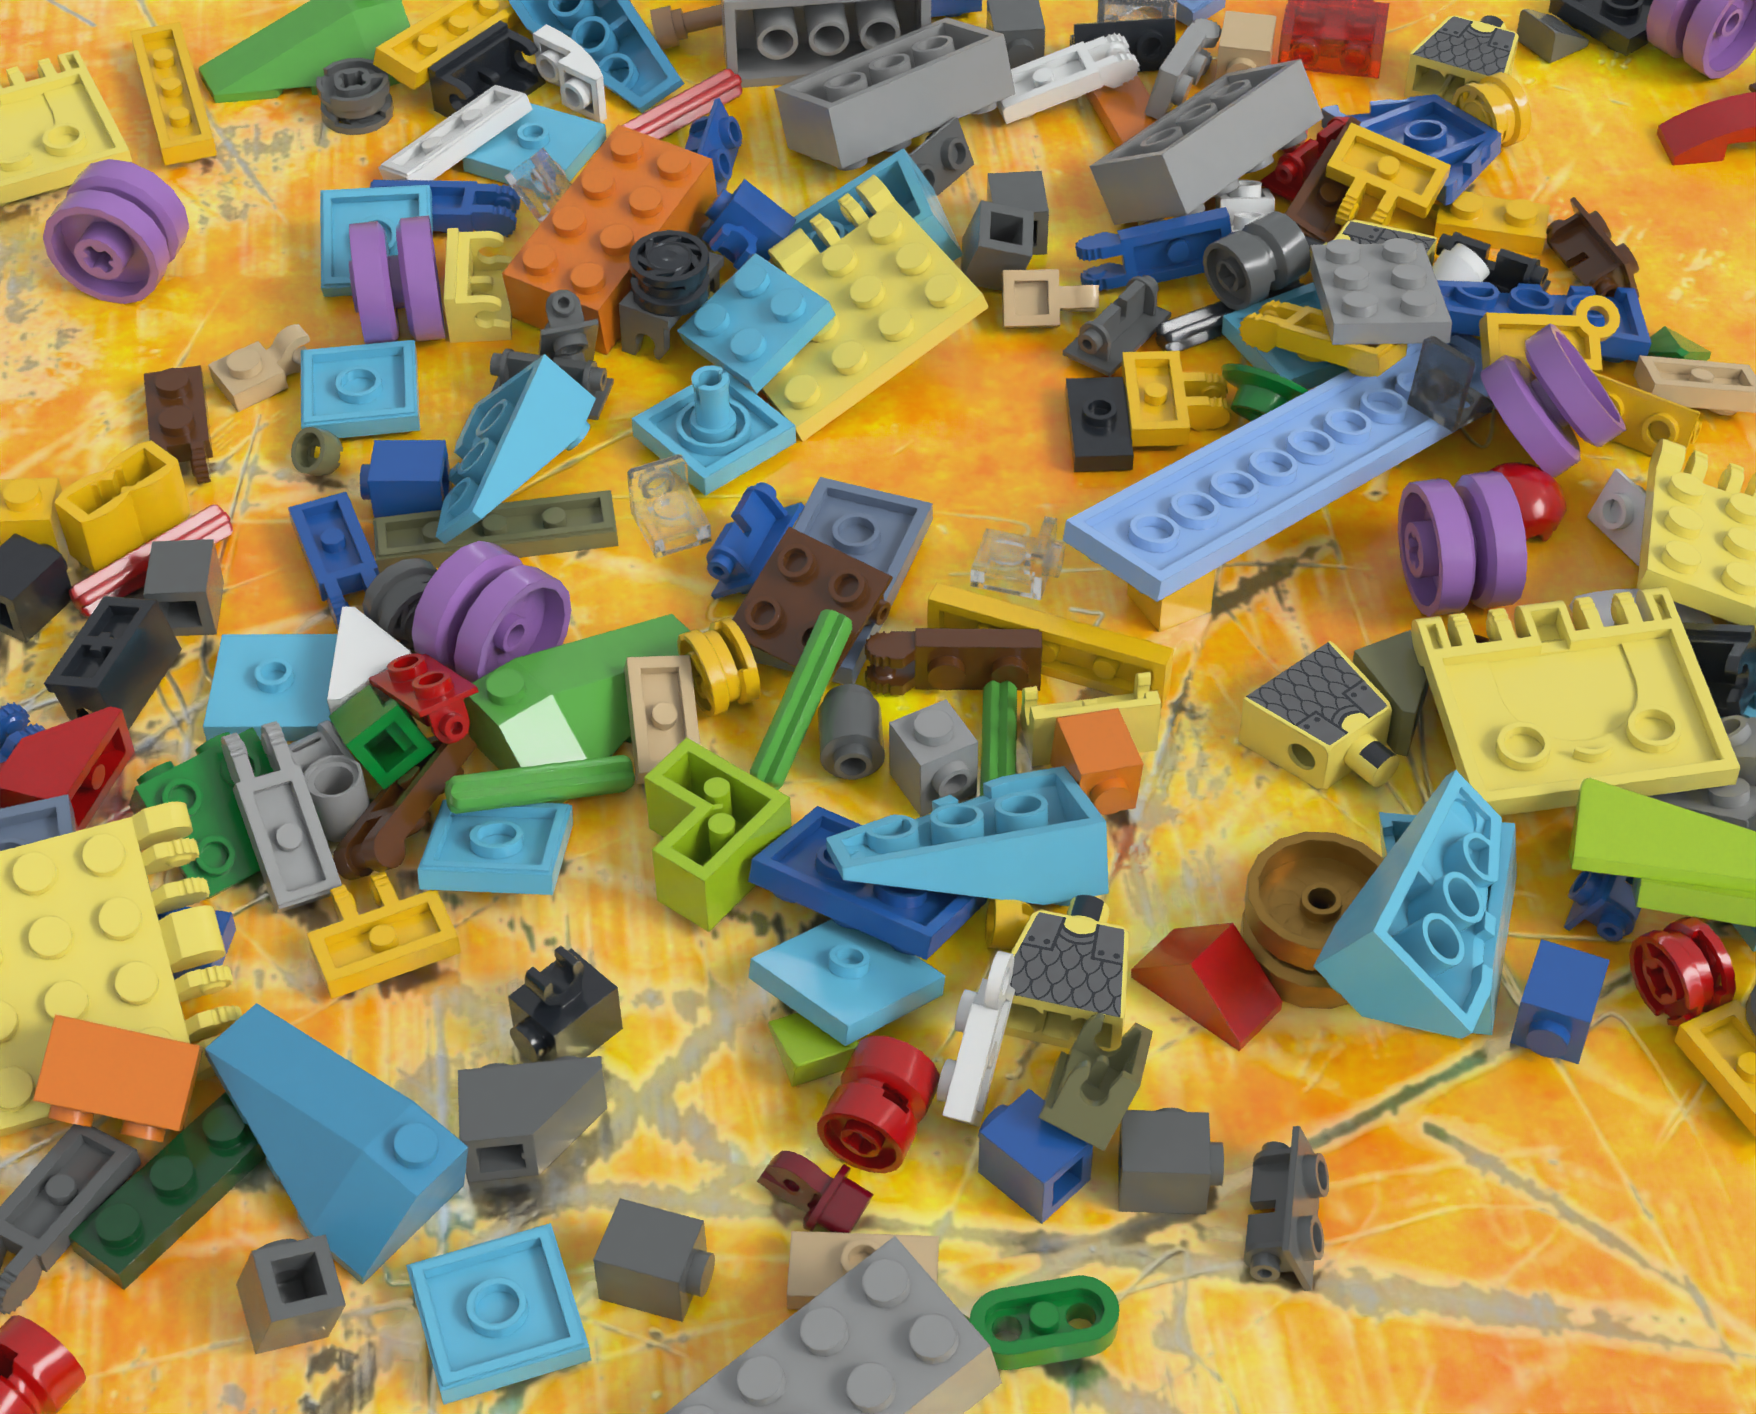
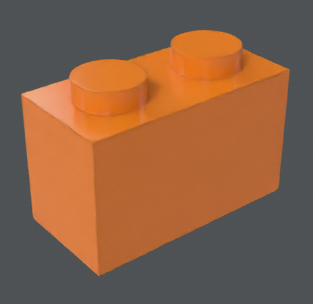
(118, 1076)

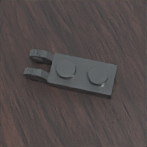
(54, 1201)

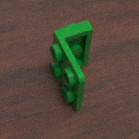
(213, 810)

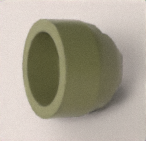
(304, 449)

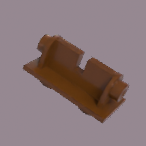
(1589, 237)

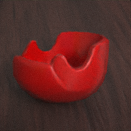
(1538, 497)

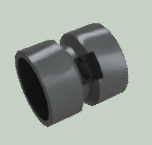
(1256, 260)

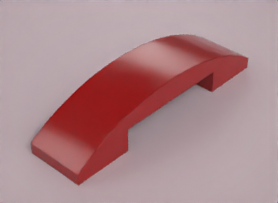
(1706, 130)

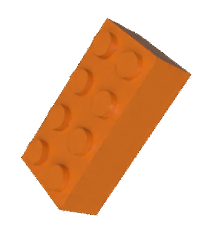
(586, 239)

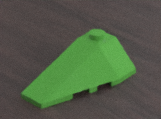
(300, 46)

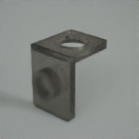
(1443, 386)

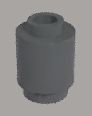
(850, 732)

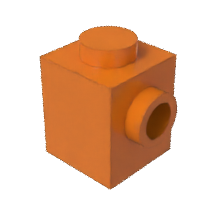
(1099, 758)

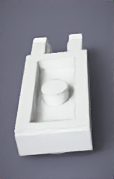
(1068, 75)

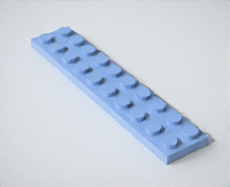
(1260, 477)

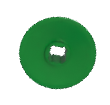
(1258, 390)

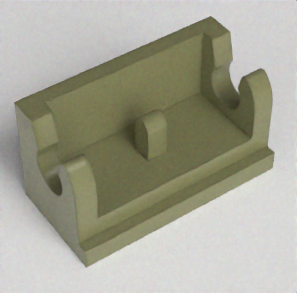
(1095, 1086)

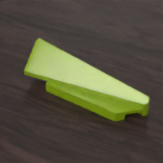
(1675, 854)

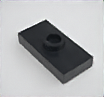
(1099, 424)

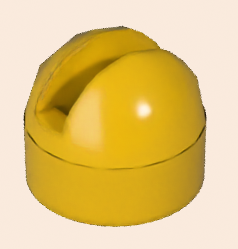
(1005, 922)

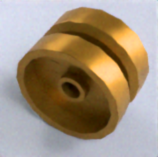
(1293, 904)

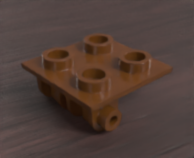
(798, 585)

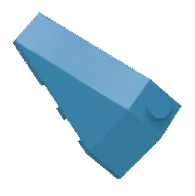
(615, 39)
(338, 1139)

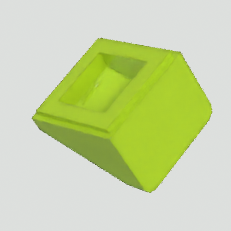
(807, 1049)

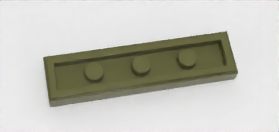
(519, 527)

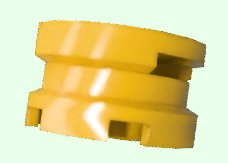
(1499, 104)
(720, 666)

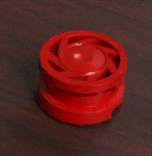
(1682, 970)

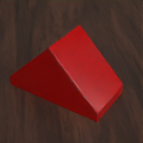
(1211, 980)

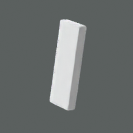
(457, 135)

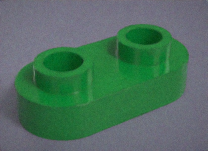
(1041, 1317)

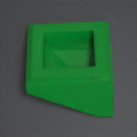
(1673, 345)

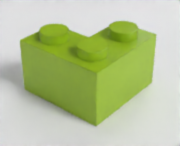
(711, 830)

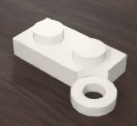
(982, 1020)

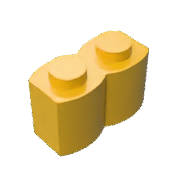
(123, 505)

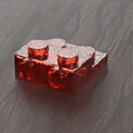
(1335, 36)

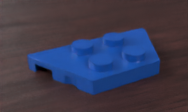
(1436, 130)

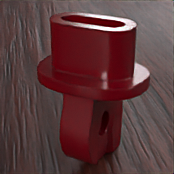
(827, 1201)

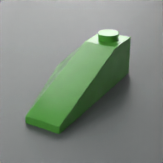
(564, 698)

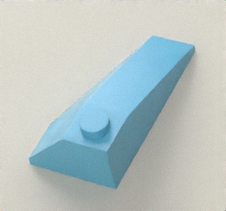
(511, 439)
(1021, 841)
(1421, 922)

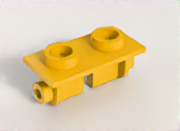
(1650, 417)

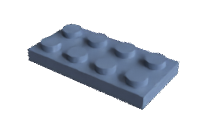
(868, 526)

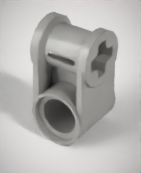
(332, 780)

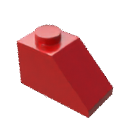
(69, 759)

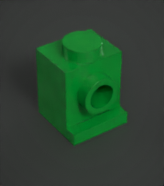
(381, 735)

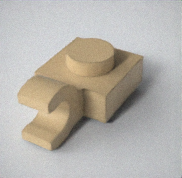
(1036, 298)
(258, 373)

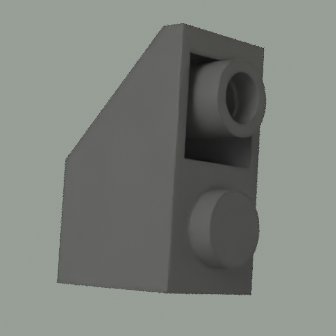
(526, 1113)

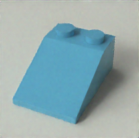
(907, 187)

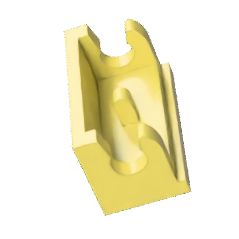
(475, 288)
(1139, 711)

